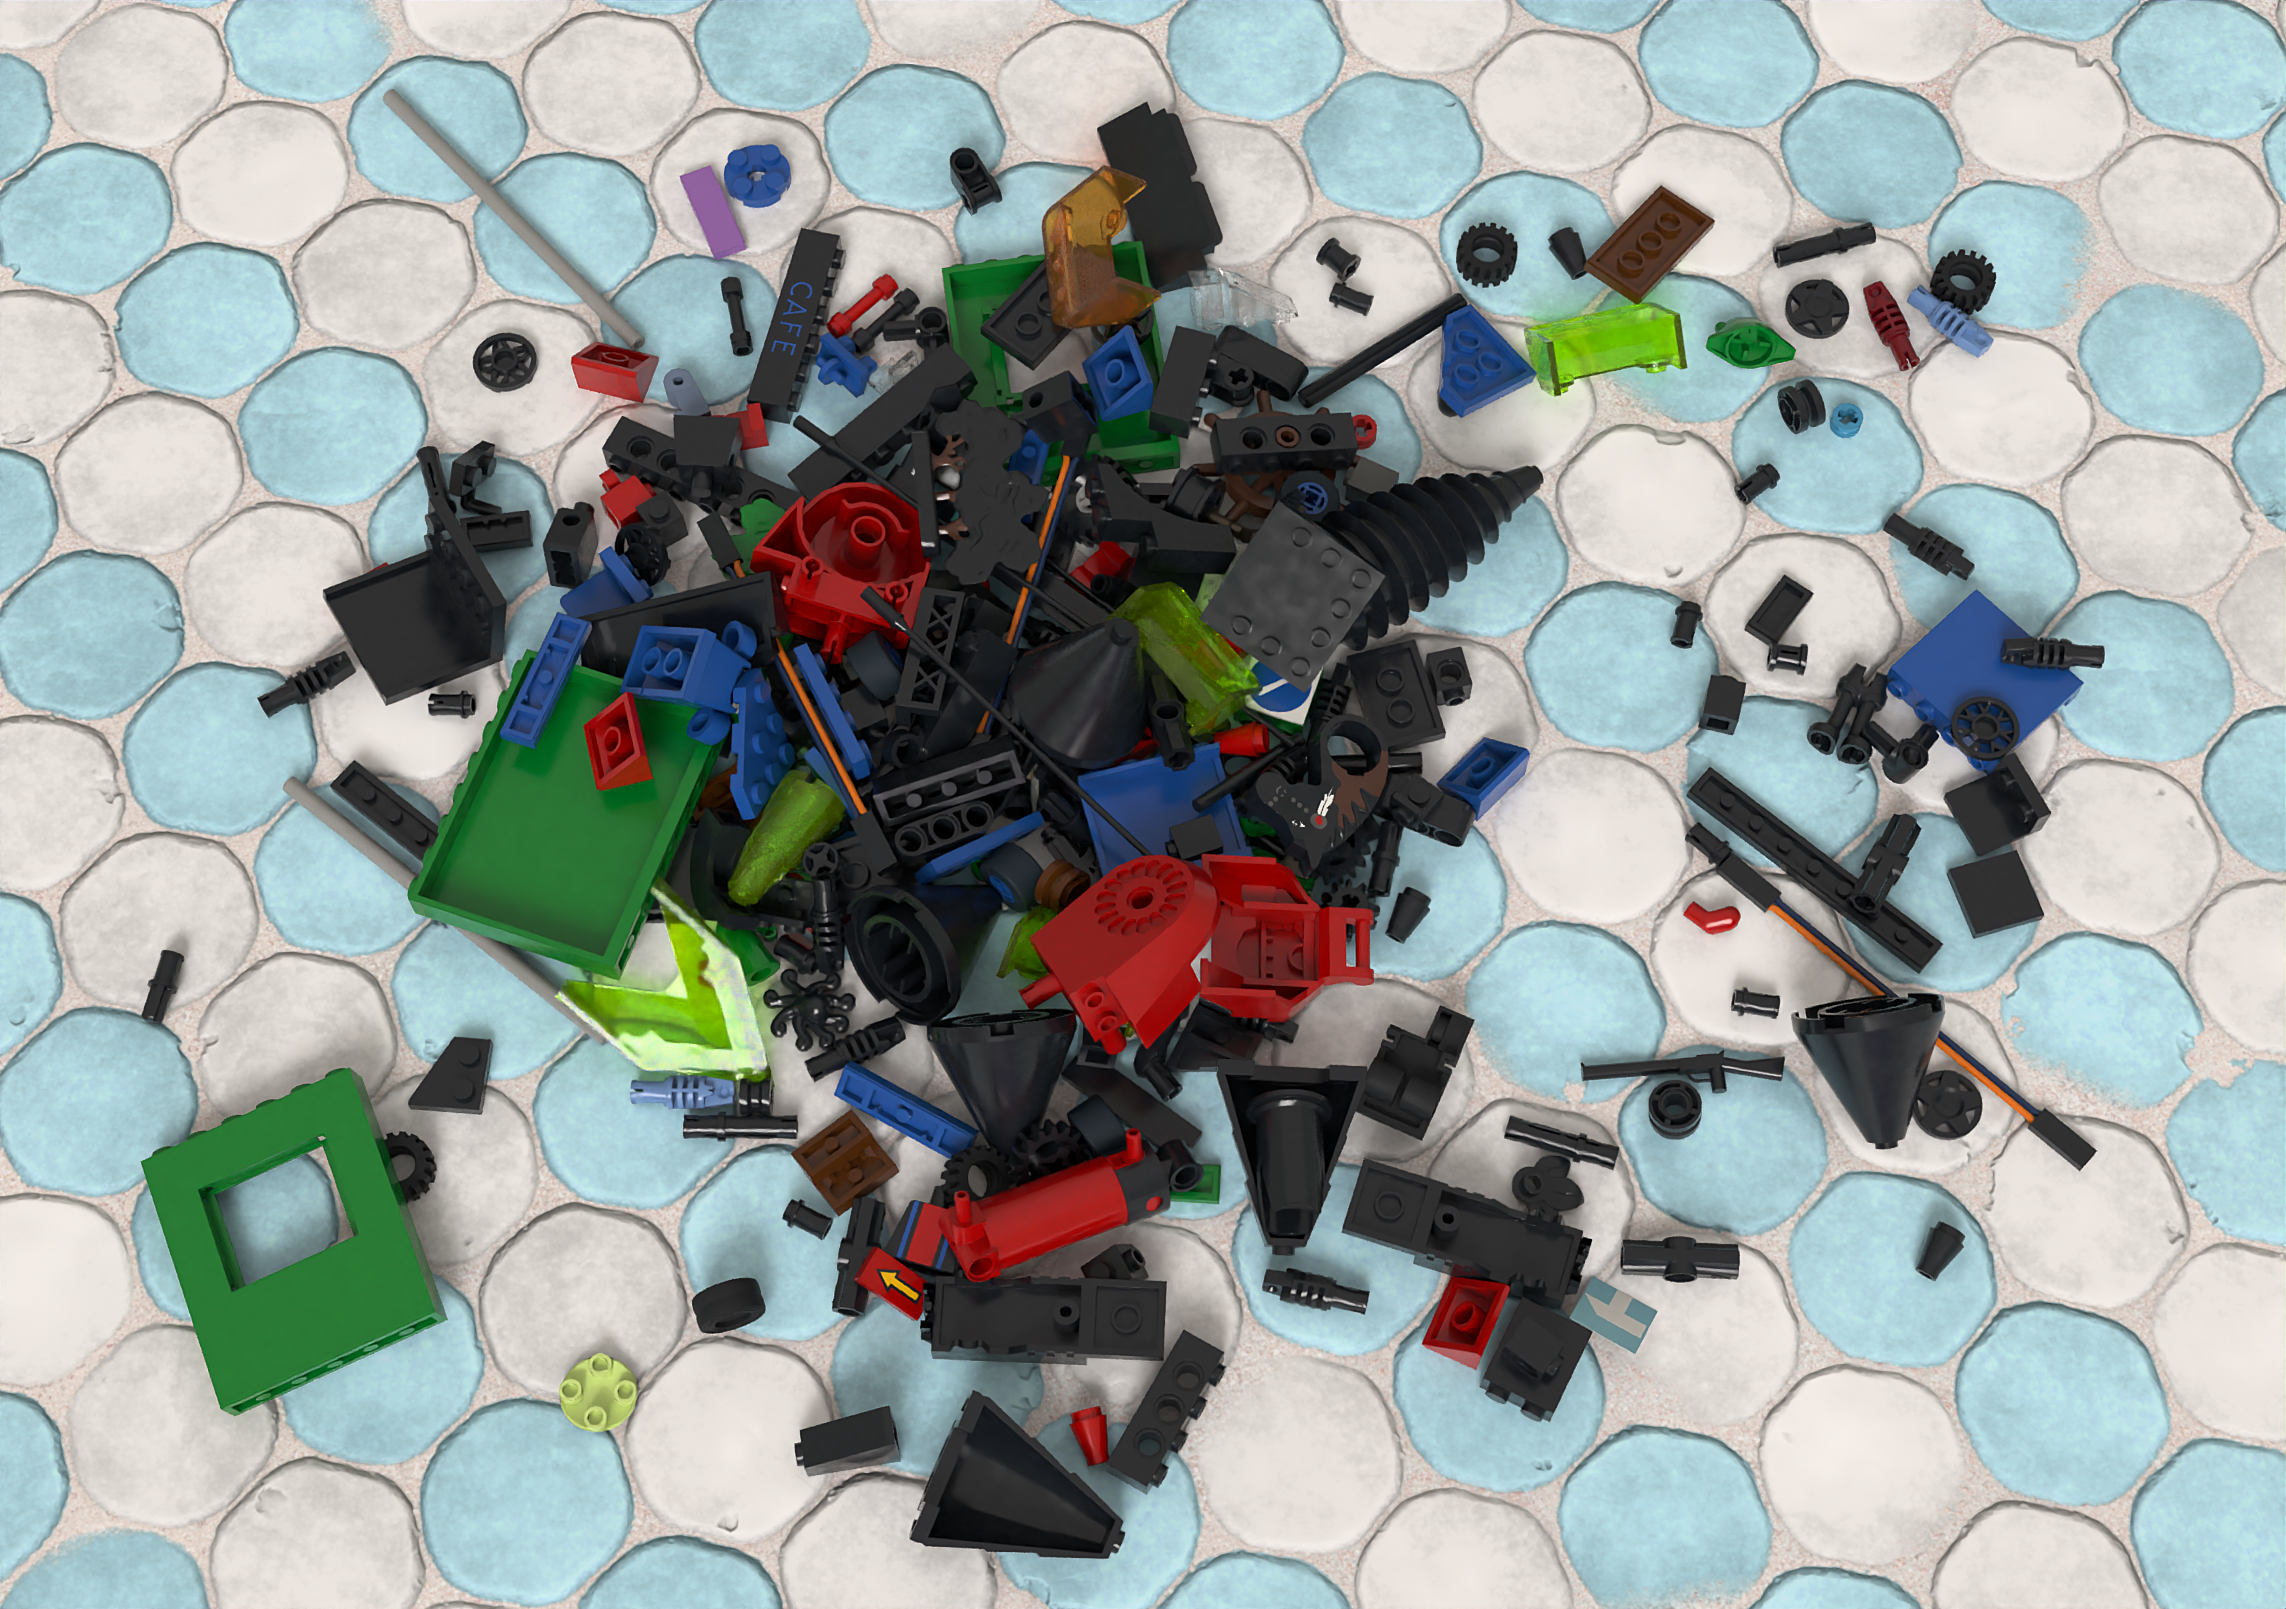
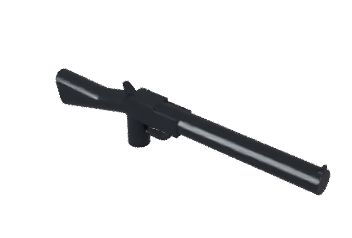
(1713, 1064)

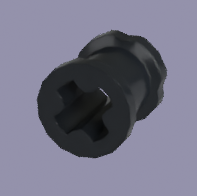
(1338, 259)
(1787, 657)

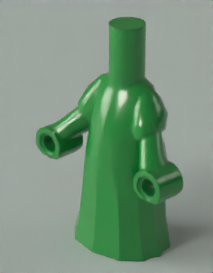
(755, 957)

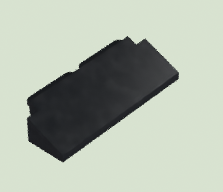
(1172, 211)
(748, 599)

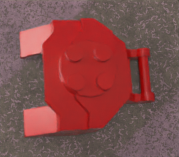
(1275, 942)

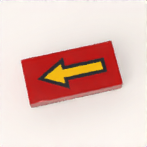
(892, 1283)

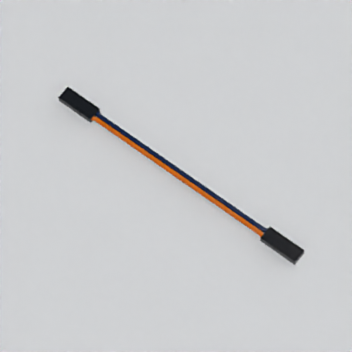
(1074, 451)
(866, 826)
(2044, 1126)

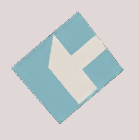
(1613, 1315)

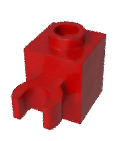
(623, 497)

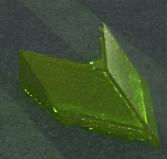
(698, 1023)

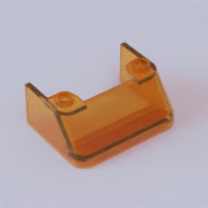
(1080, 253)

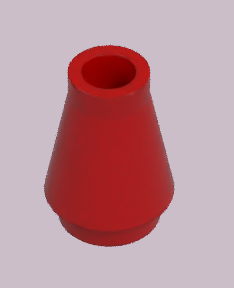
(1244, 740)
(1091, 1434)

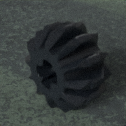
(1350, 898)

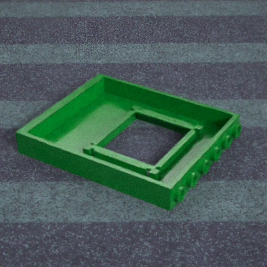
(980, 289)
(318, 1309)

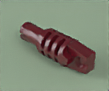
(1890, 324)

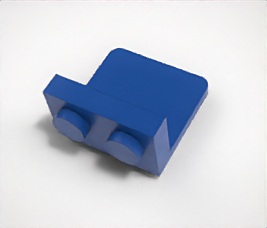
(608, 588)

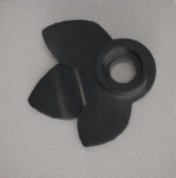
(1553, 1189)

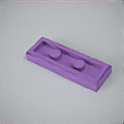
(712, 212)

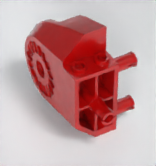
(837, 549)
(1129, 948)

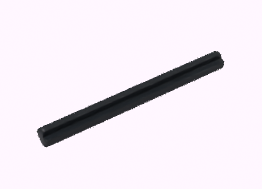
(1379, 351)

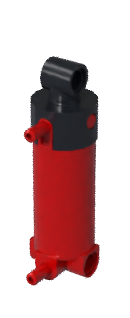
(1067, 1205)

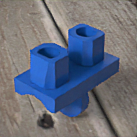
(840, 365)

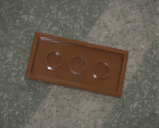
(1649, 245)

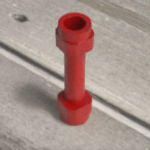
(882, 289)

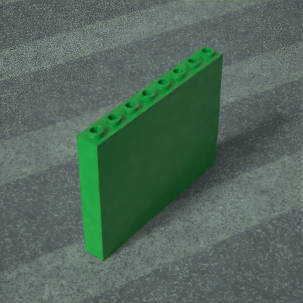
(545, 853)

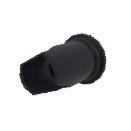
(1289, 1158)

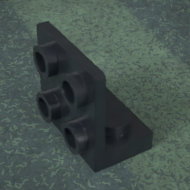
(1998, 807)

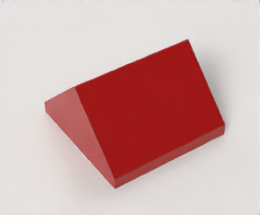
(614, 371)
(617, 745)
(1466, 1319)

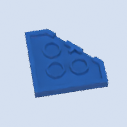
(1477, 363)
(760, 745)

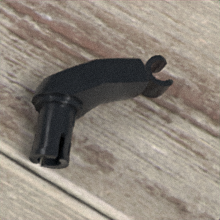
(1151, 1062)

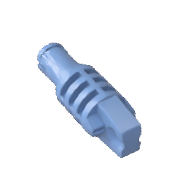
(1949, 321)
(685, 1092)

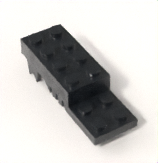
(1467, 1233)
(1044, 1319)

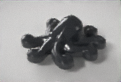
(809, 1009)

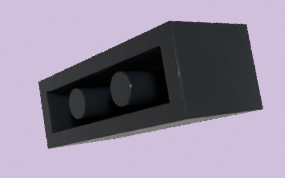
(1183, 382)

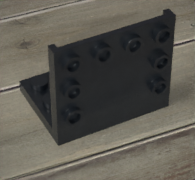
(1292, 594)
(424, 614)

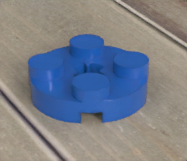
(757, 159)

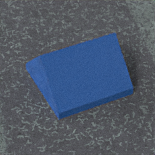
(1119, 377)
(1485, 774)

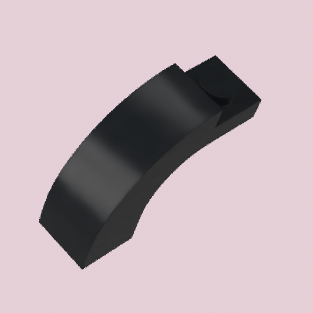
(713, 860)

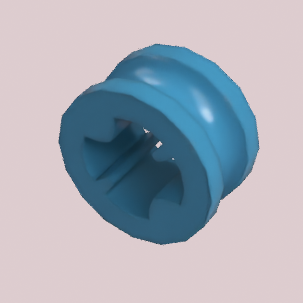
(1853, 427)

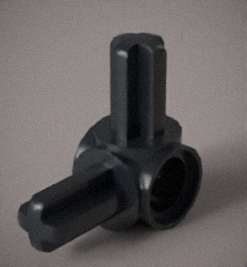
(918, 330)
(1902, 757)

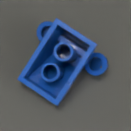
(692, 671)

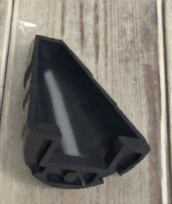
(1244, 1080)
(1010, 1494)

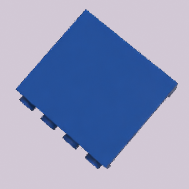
(1964, 662)
(1153, 798)

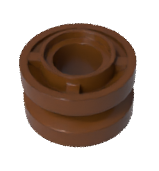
(1061, 885)

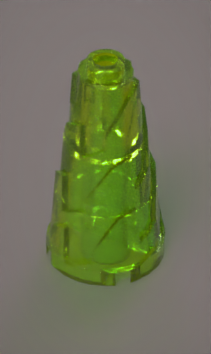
(789, 824)

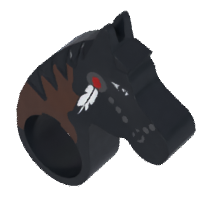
(1329, 809)

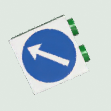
(1280, 701)

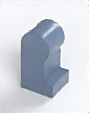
(685, 394)

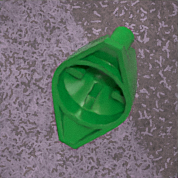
(1749, 343)

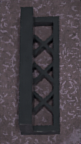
(913, 675)

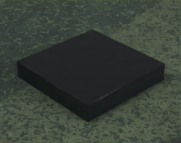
(1995, 894)

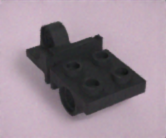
(1411, 1073)

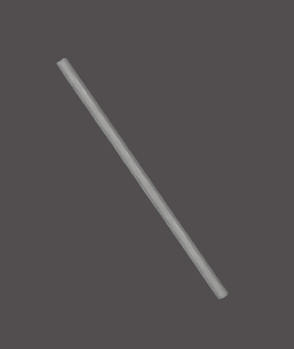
(514, 220)
(404, 876)

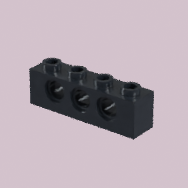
(1187, 1356)

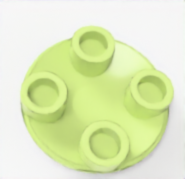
(598, 1393)

